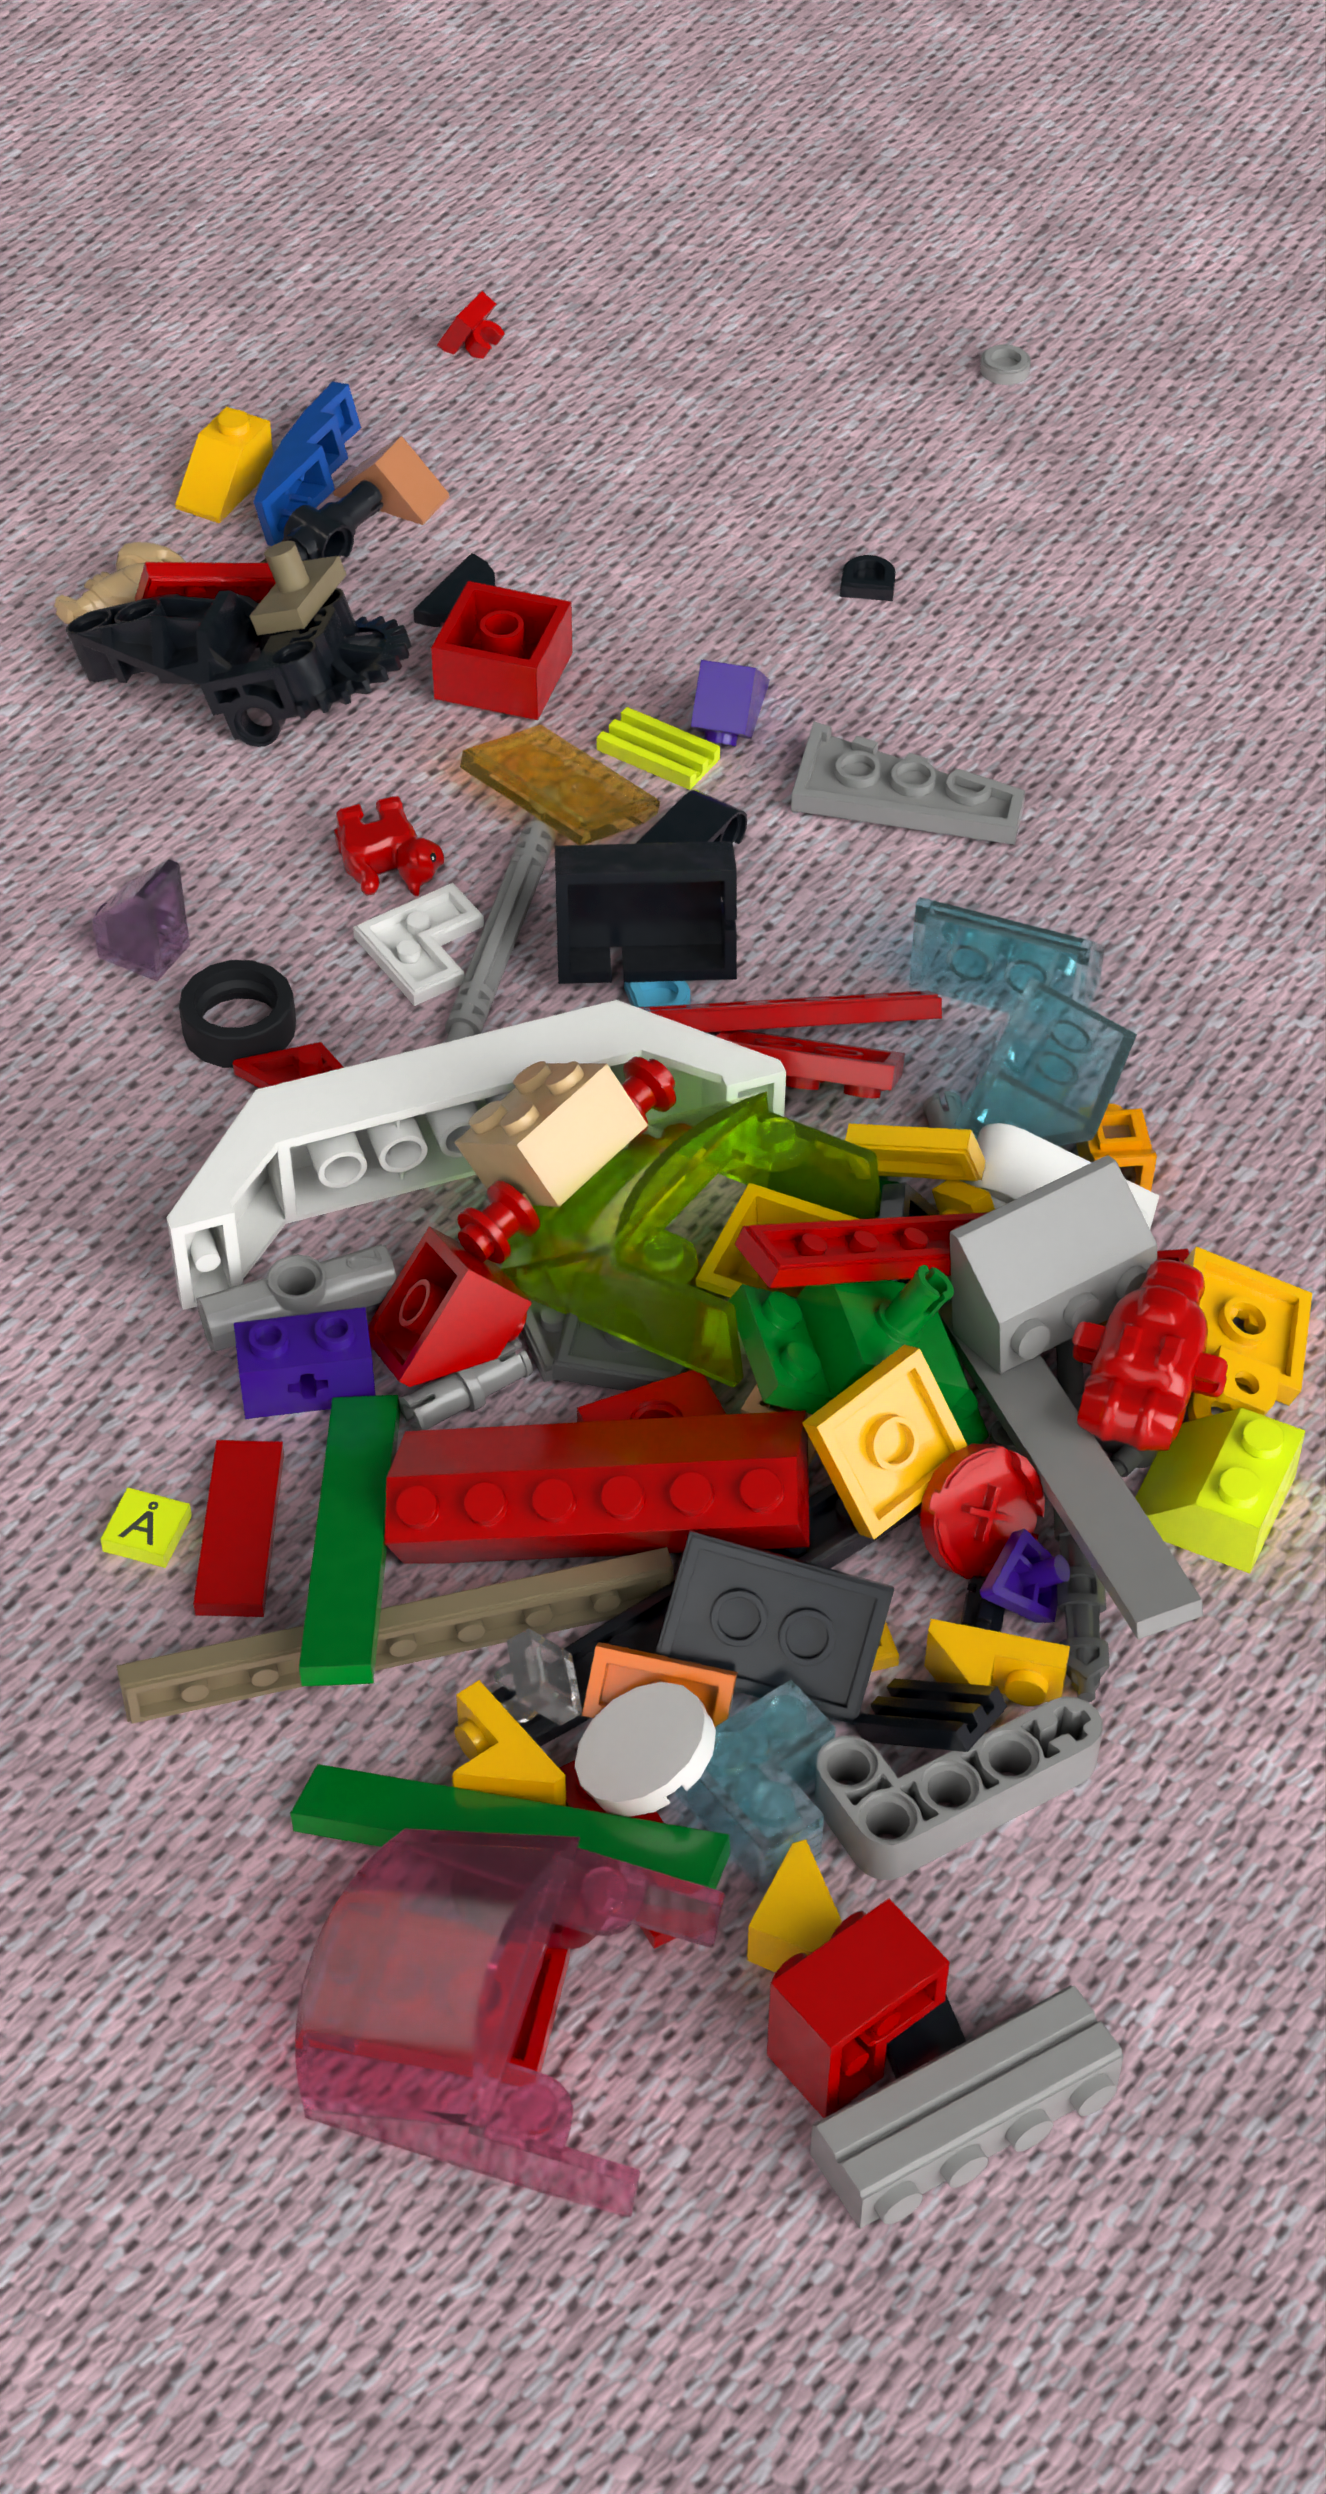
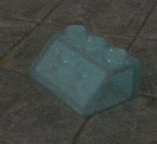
(992, 957)
(1048, 1069)

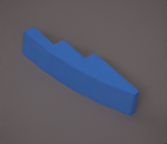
(306, 460)

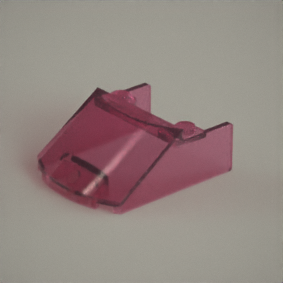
(429, 1985)

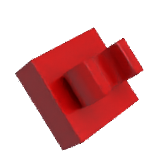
(473, 329)

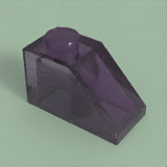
(145, 923)

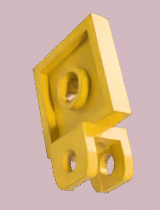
(1268, 1360)

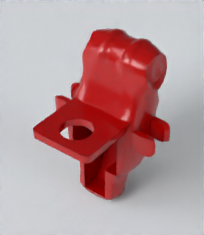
(1148, 1360)

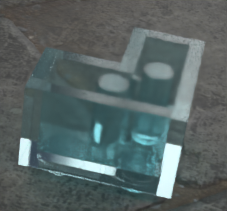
(759, 1779)

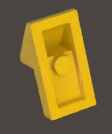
(1020, 1666)
(502, 1752)

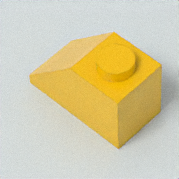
(225, 464)

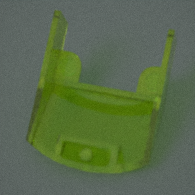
(628, 1276)

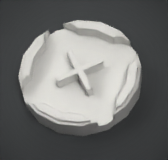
(645, 1748)

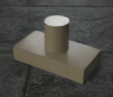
(298, 590)

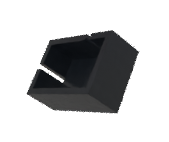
(657, 901)

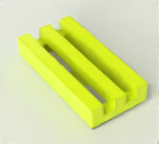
(663, 747)

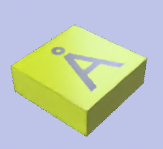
(146, 1527)

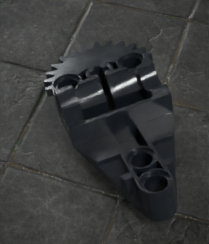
(212, 646)

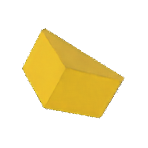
(794, 1913)

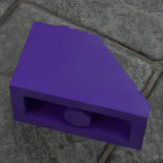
(728, 701)

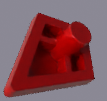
(286, 1065)

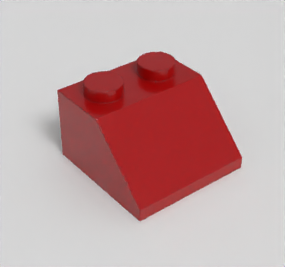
(445, 1313)

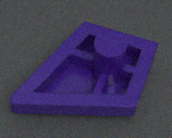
(1026, 1578)

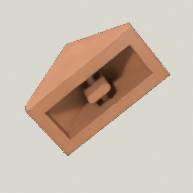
(404, 481)

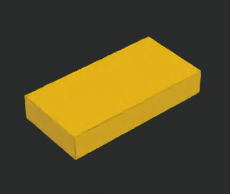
(921, 1151)

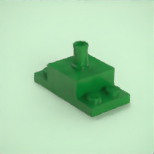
(836, 1333)

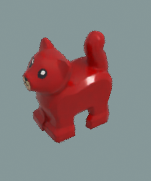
(383, 846)

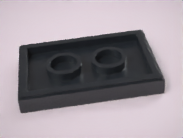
(775, 1622)

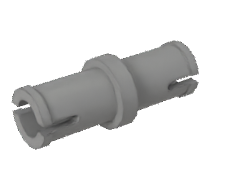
(464, 1388)

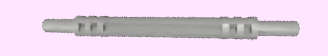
(501, 931)

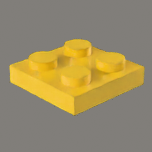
(885, 1439)

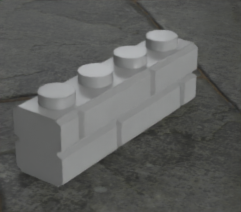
(967, 2107)

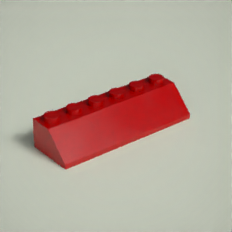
(598, 1488)

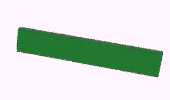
(350, 1543)
(378, 1807)

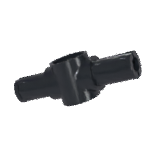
(333, 526)

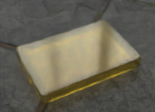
(560, 784)

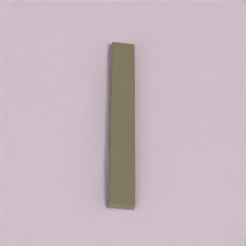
(406, 1634)

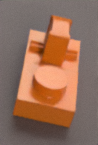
(622, 1669)

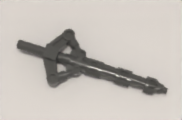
(1083, 1595)

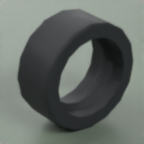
(236, 981)

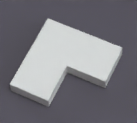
(410, 940)

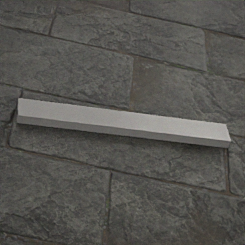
(1085, 1491)

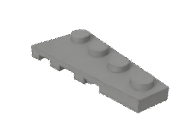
(878, 788)

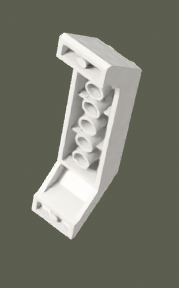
(395, 1125)

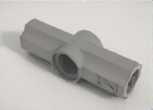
(297, 1288)

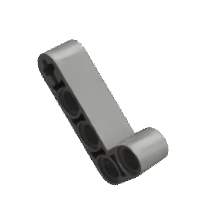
(1045, 1748)

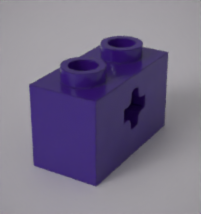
(303, 1361)

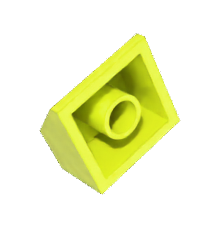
(1222, 1484)

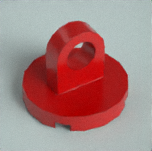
(977, 1505)

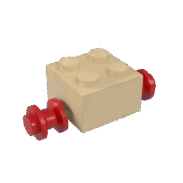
(551, 1140)

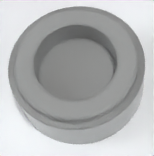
(1005, 364)

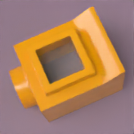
(1126, 1140)

